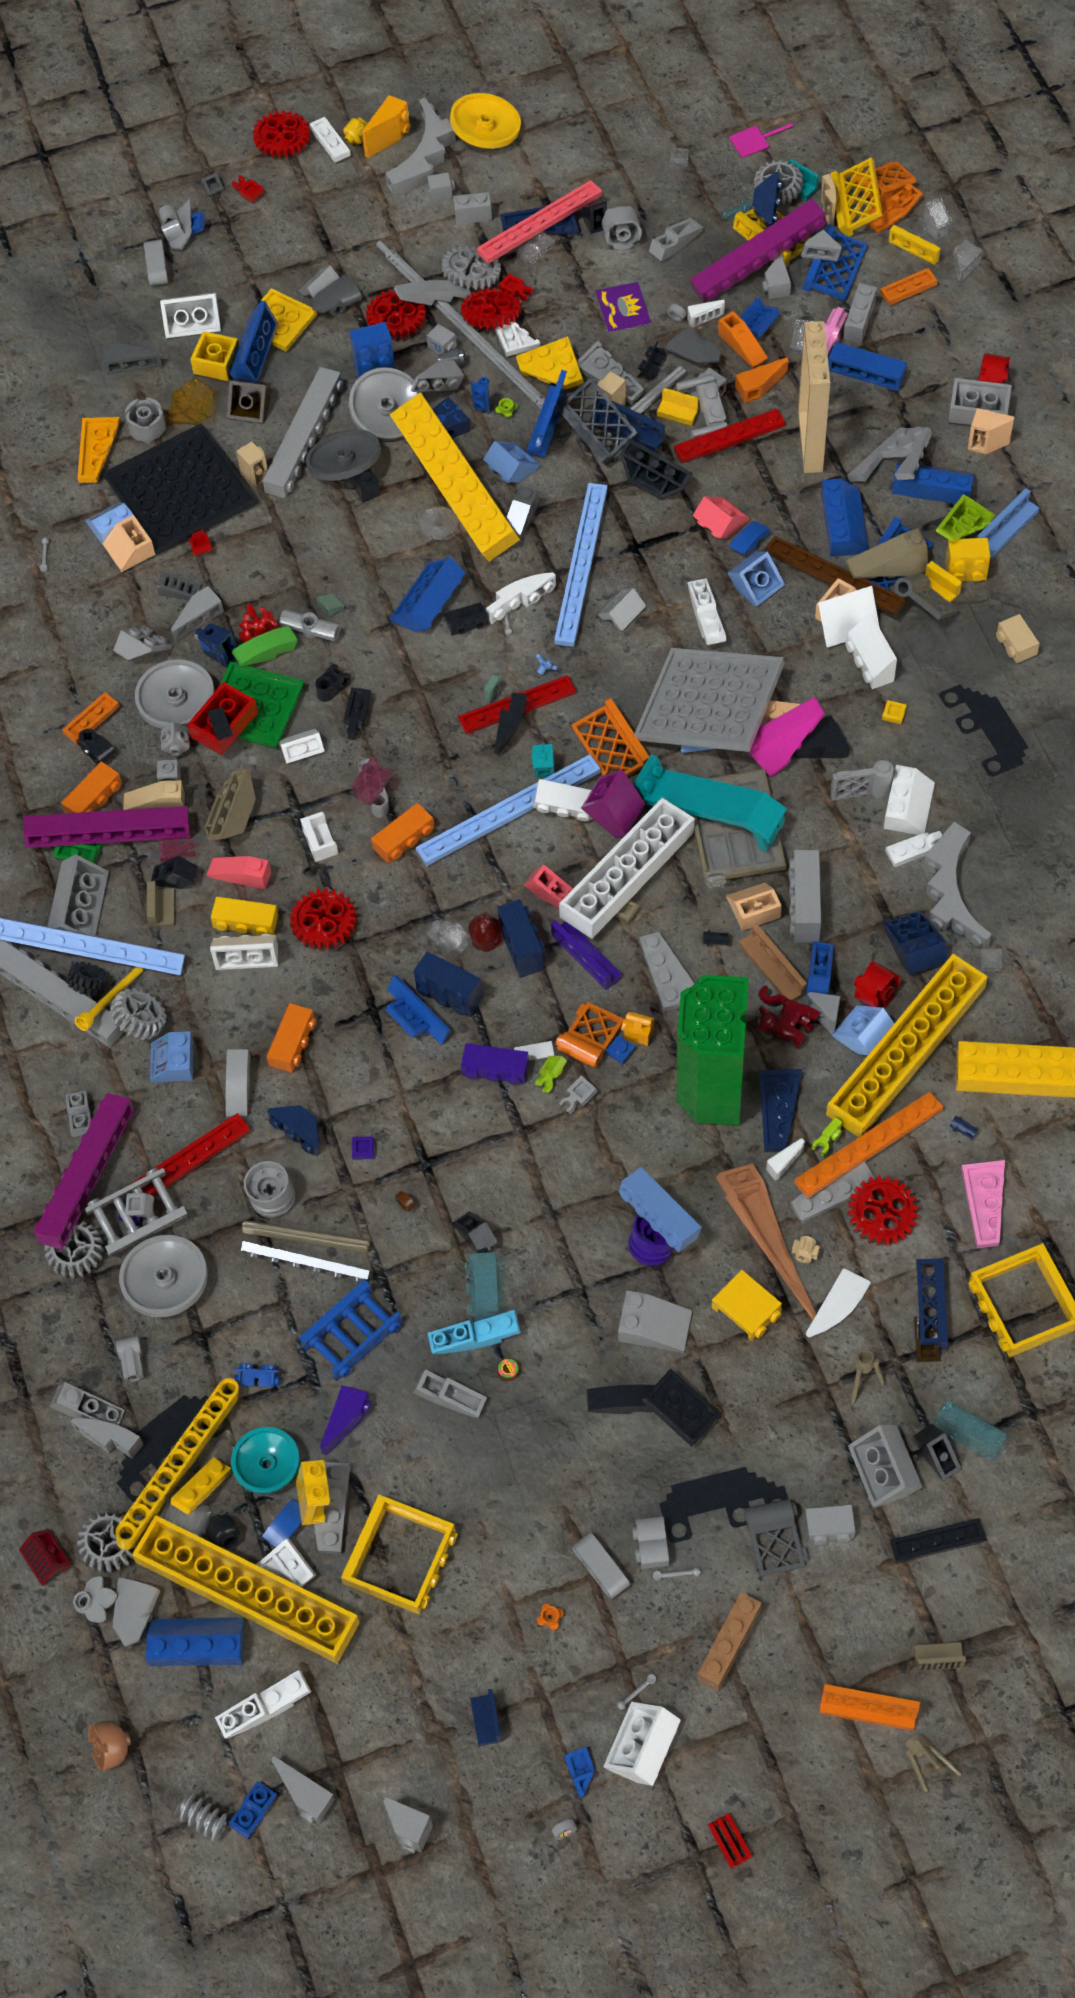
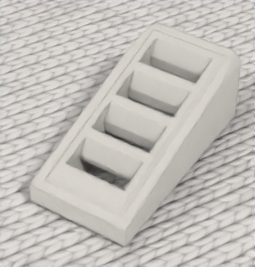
(705, 312)
(783, 1160)

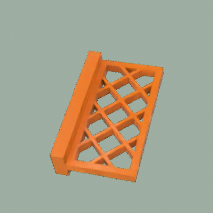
(623, 731)
(869, 1707)

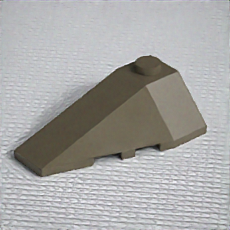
(896, 557)

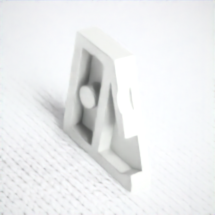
(515, 339)
(288, 1564)

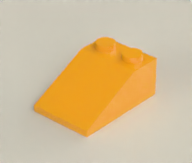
(386, 126)

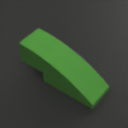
(265, 646)

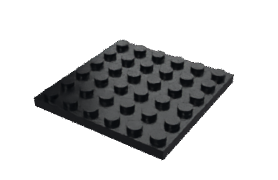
(180, 487)

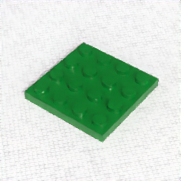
(274, 698)

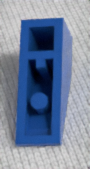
(820, 968)

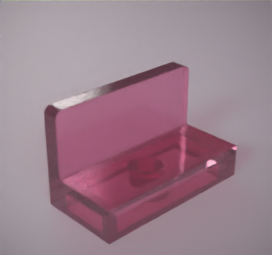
(370, 781)

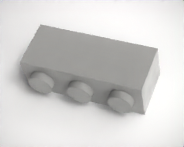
(860, 313)

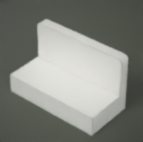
(301, 745)

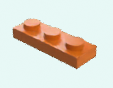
(908, 286)
(91, 717)

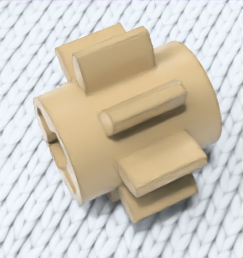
(805, 1249)

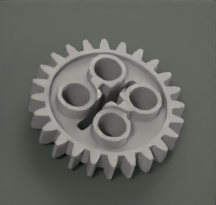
(460, 262)

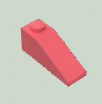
(241, 870)
(547, 886)

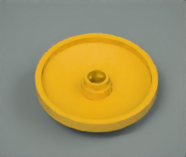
(485, 120)

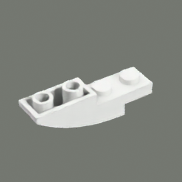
(523, 591)
(706, 612)
(263, 1706)

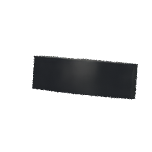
(510, 721)
(618, 1399)

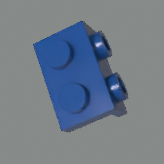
(759, 317)

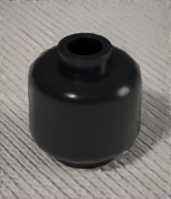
(223, 1531)

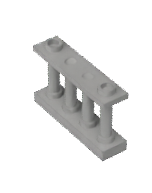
(135, 1233)

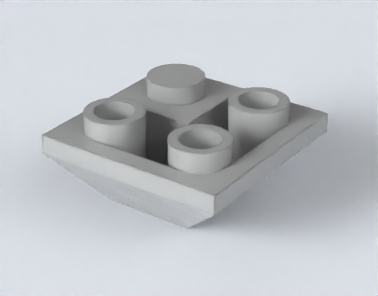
(139, 643)

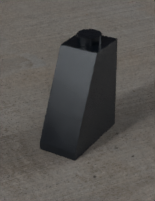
(824, 742)

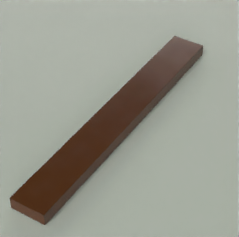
(829, 573)

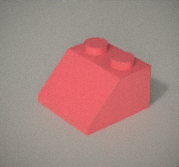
(720, 516)

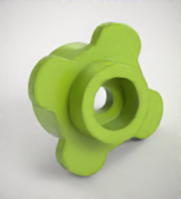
(506, 403)

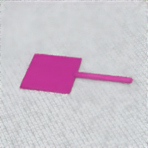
(752, 141)

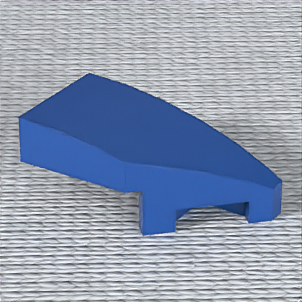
(580, 1769)

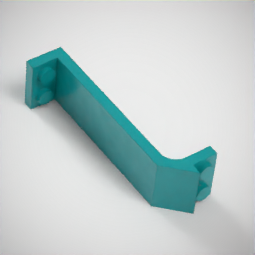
(712, 800)

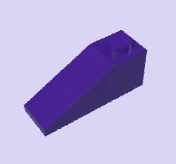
(346, 1415)

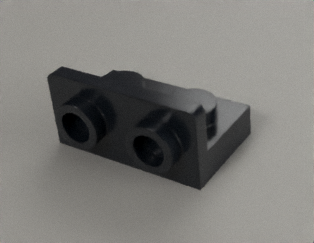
(466, 619)

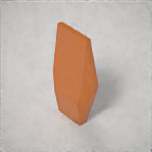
(895, 206)

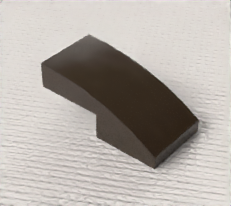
(925, 1352)

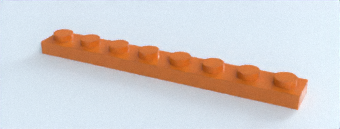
(868, 1145)

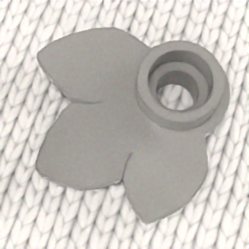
(98, 1600)

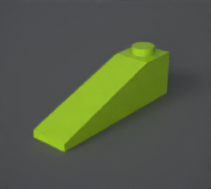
(964, 519)

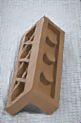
(773, 964)

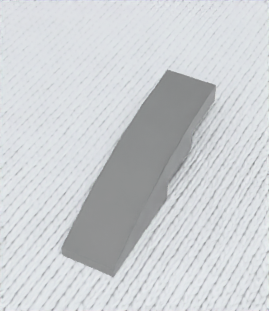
(430, 290)

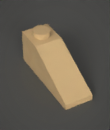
(156, 796)

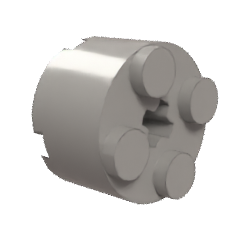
(621, 227)
(145, 420)

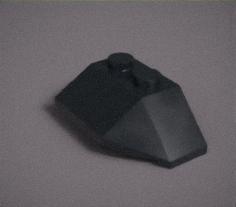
(653, 471)

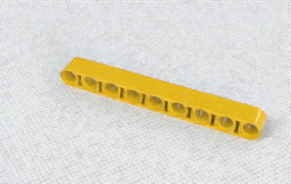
(173, 1472)

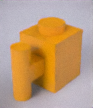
(638, 1028)

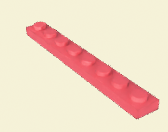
(539, 222)

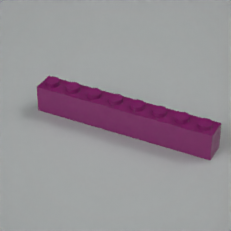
(758, 251)
(106, 826)
(83, 1171)

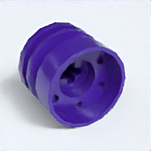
(648, 1245)

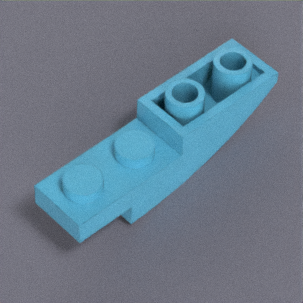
(474, 1335)

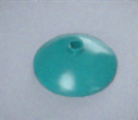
(258, 1448)

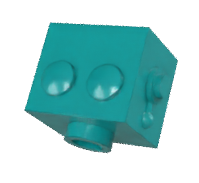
(543, 760)

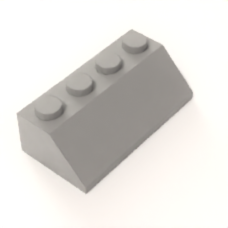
(78, 896)

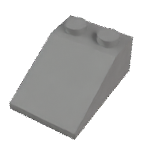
(653, 1322)

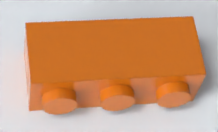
(93, 790)
(403, 833)
(291, 1038)

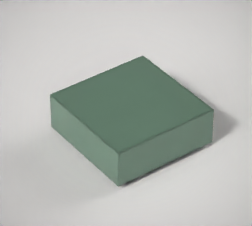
(492, 688)

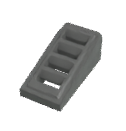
(169, 591)

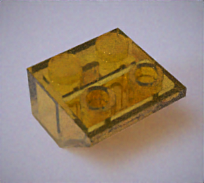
(190, 403)

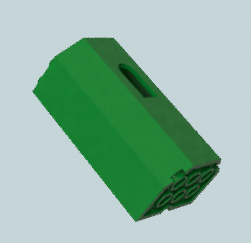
(712, 1048)

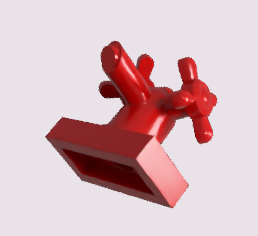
(257, 625)

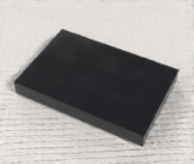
(681, 1407)

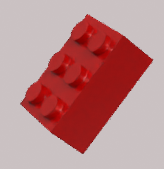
(239, 711)

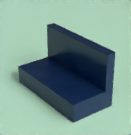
(486, 1719)

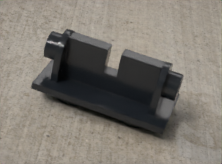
(653, 355)

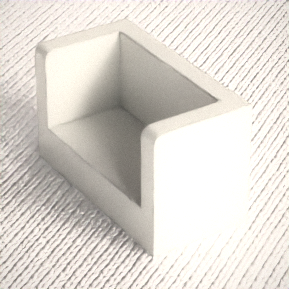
(318, 837)

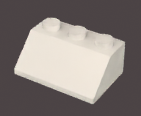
(190, 315)
(871, 652)
(909, 801)
(245, 952)
(642, 1743)

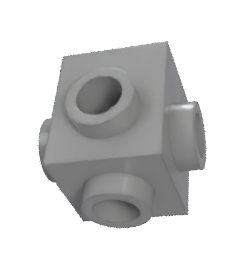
(175, 739)

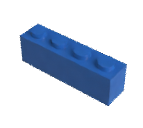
(867, 366)

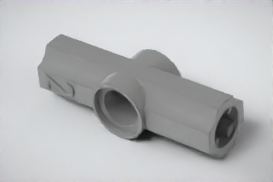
(317, 627)

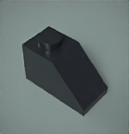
(593, 215)
(365, 485)
(175, 873)
(475, 1232)
(937, 1451)

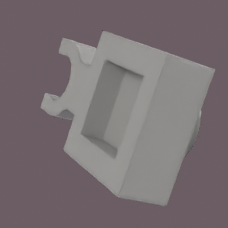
(580, 1092)

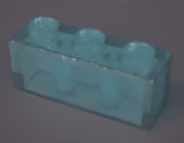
(482, 1286)
(970, 1430)

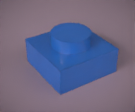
(197, 222)
(620, 1049)

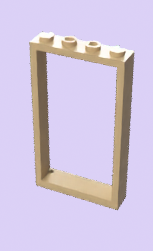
(813, 396)

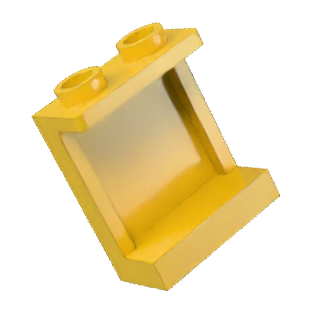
(747, 1305)
(312, 1492)

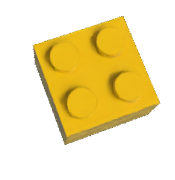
(214, 356)
(968, 559)

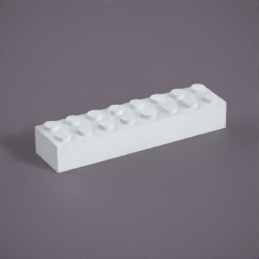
(626, 868)

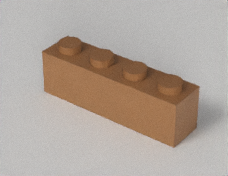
(729, 1642)

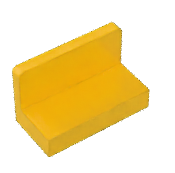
(678, 407)
(943, 582)

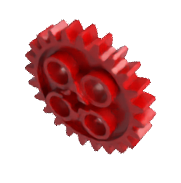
(281, 134)
(490, 308)
(398, 314)
(323, 919)
(890, 1193)

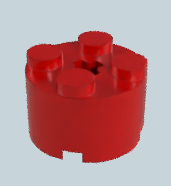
(993, 368)
(876, 985)

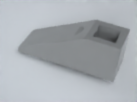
(439, 377)
(82, 1404)

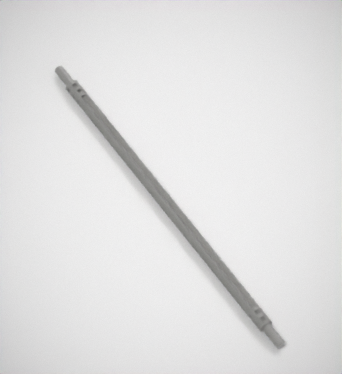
(469, 332)

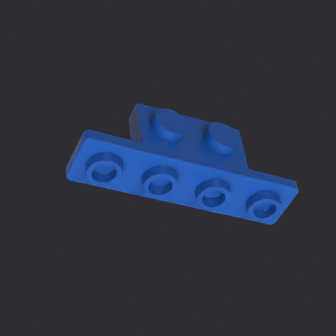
(413, 1013)

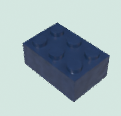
(521, 938)
(448, 984)

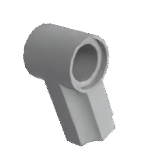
(129, 1353)

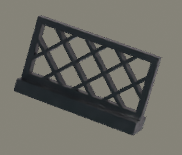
(582, 428)

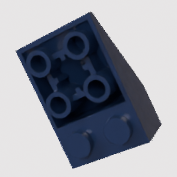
(916, 942)

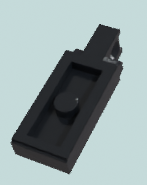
(356, 711)

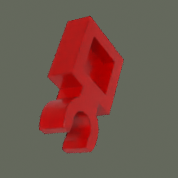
(249, 190)
(516, 286)
(200, 543)

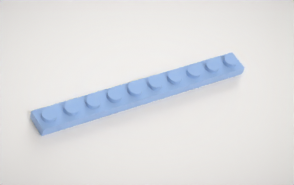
(581, 565)
(501, 813)
(91, 946)

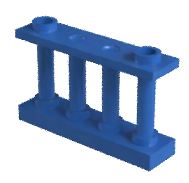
(345, 1309)

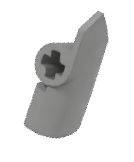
(176, 224)
(133, 1610)

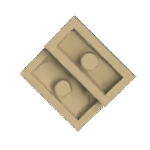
(828, 198)

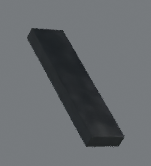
(937, 1540)

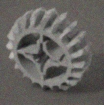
(788, 172)
(138, 1013)
(90, 1252)
(92, 1535)

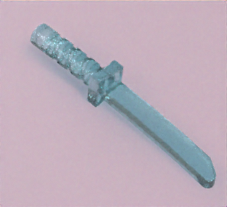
(745, 206)

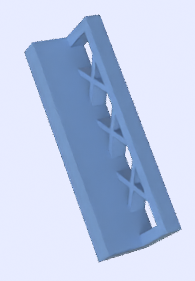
(1009, 522)

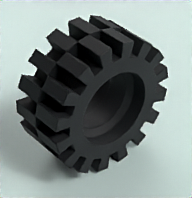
(86, 978)

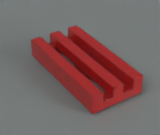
(720, 1822)

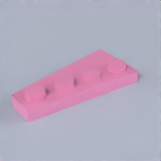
(984, 1196)

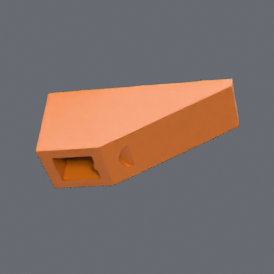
(740, 339)
(758, 381)

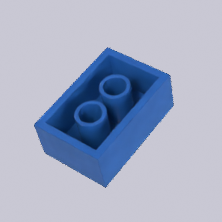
(371, 348)

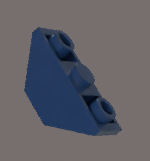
(767, 199)
(297, 1125)

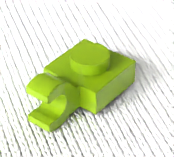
(551, 1069)
(831, 1133)

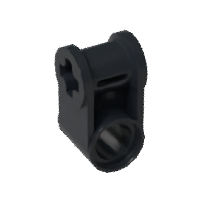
(331, 683)
(95, 746)

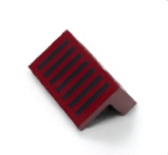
(44, 1555)

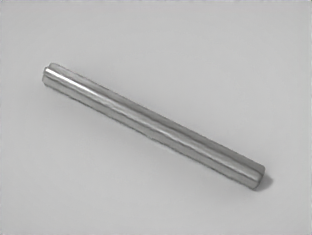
(656, 392)

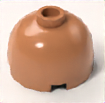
(109, 1744)

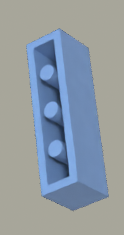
(659, 1209)

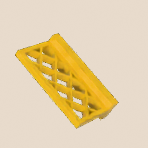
(844, 213)
(750, 228)

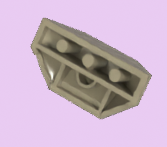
(231, 807)

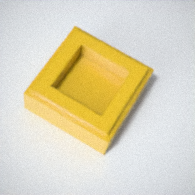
(894, 712)

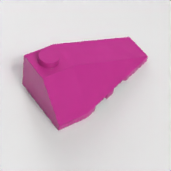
(783, 735)

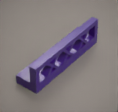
(585, 954)

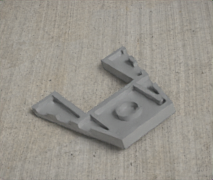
(902, 443)

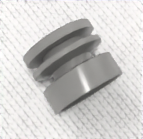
(265, 1179)

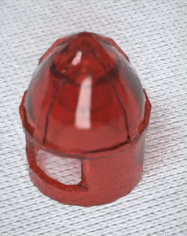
(483, 932)

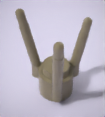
(864, 1363)
(921, 1747)

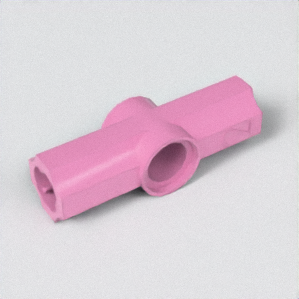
(834, 327)

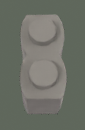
(651, 1543)

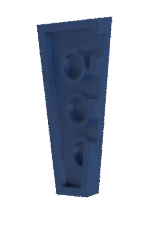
(565, 226)
(778, 1102)

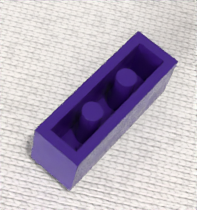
(495, 1063)

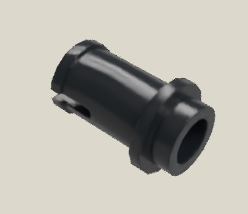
(717, 938)

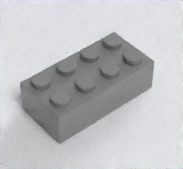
(805, 896)

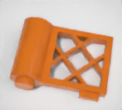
(885, 170)
(583, 1046)

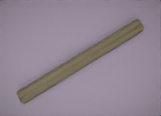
(305, 1236)

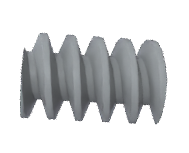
(201, 1817)

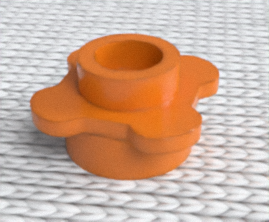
(550, 1610)

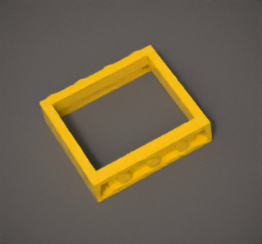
(1041, 1256)
(366, 1537)

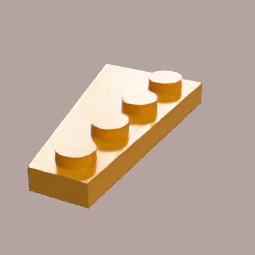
(95, 445)

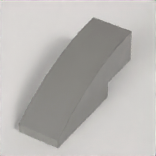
(675, 238)
(237, 1082)
(449, 1394)
(108, 1435)

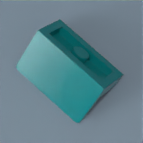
(810, 181)

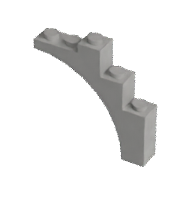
(430, 152)
(943, 888)

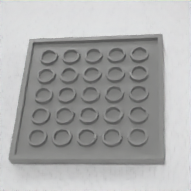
(710, 699)

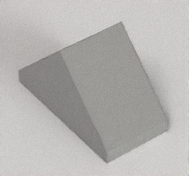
(821, 247)
(828, 1007)

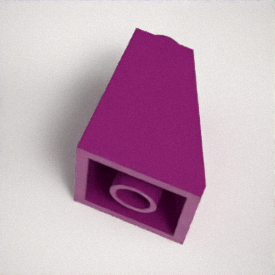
(614, 803)

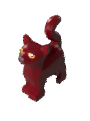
(790, 1015)

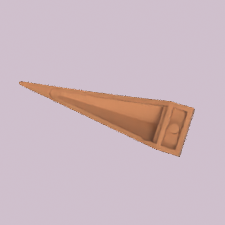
(751, 1202)

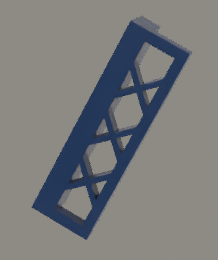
(647, 435)
(940, 1305)

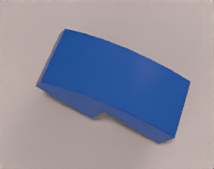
(747, 539)
(284, 1524)
(252, 1810)

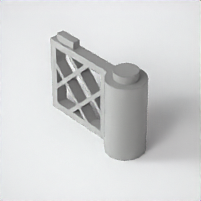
(877, 782)

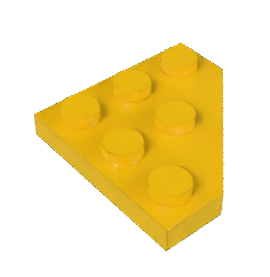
(291, 316)
(549, 360)

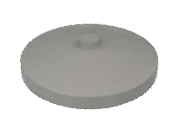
(377, 396)
(172, 692)
(163, 1276)

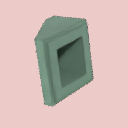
(329, 604)

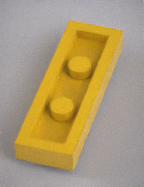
(914, 244)
(200, 1486)

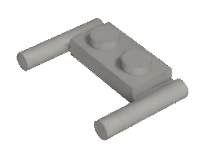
(709, 401)

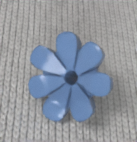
(545, 664)

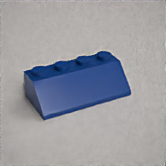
(254, 344)
(935, 484)
(843, 518)
(428, 594)
(195, 1642)

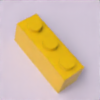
(244, 916)

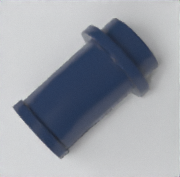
(963, 1127)

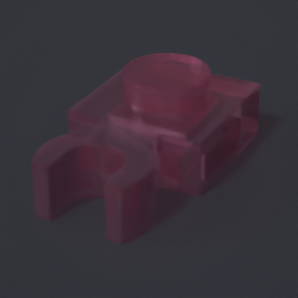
(173, 848)

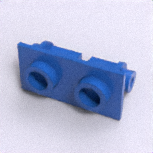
(480, 395)
(266, 1375)

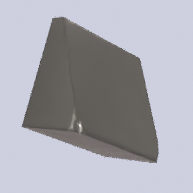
(211, 184)

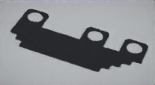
(996, 724)
(159, 1437)
(718, 1491)

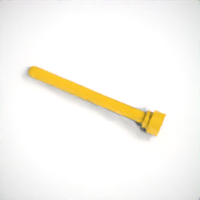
(85, 1019)

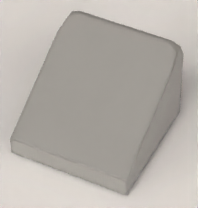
(139, 1205)

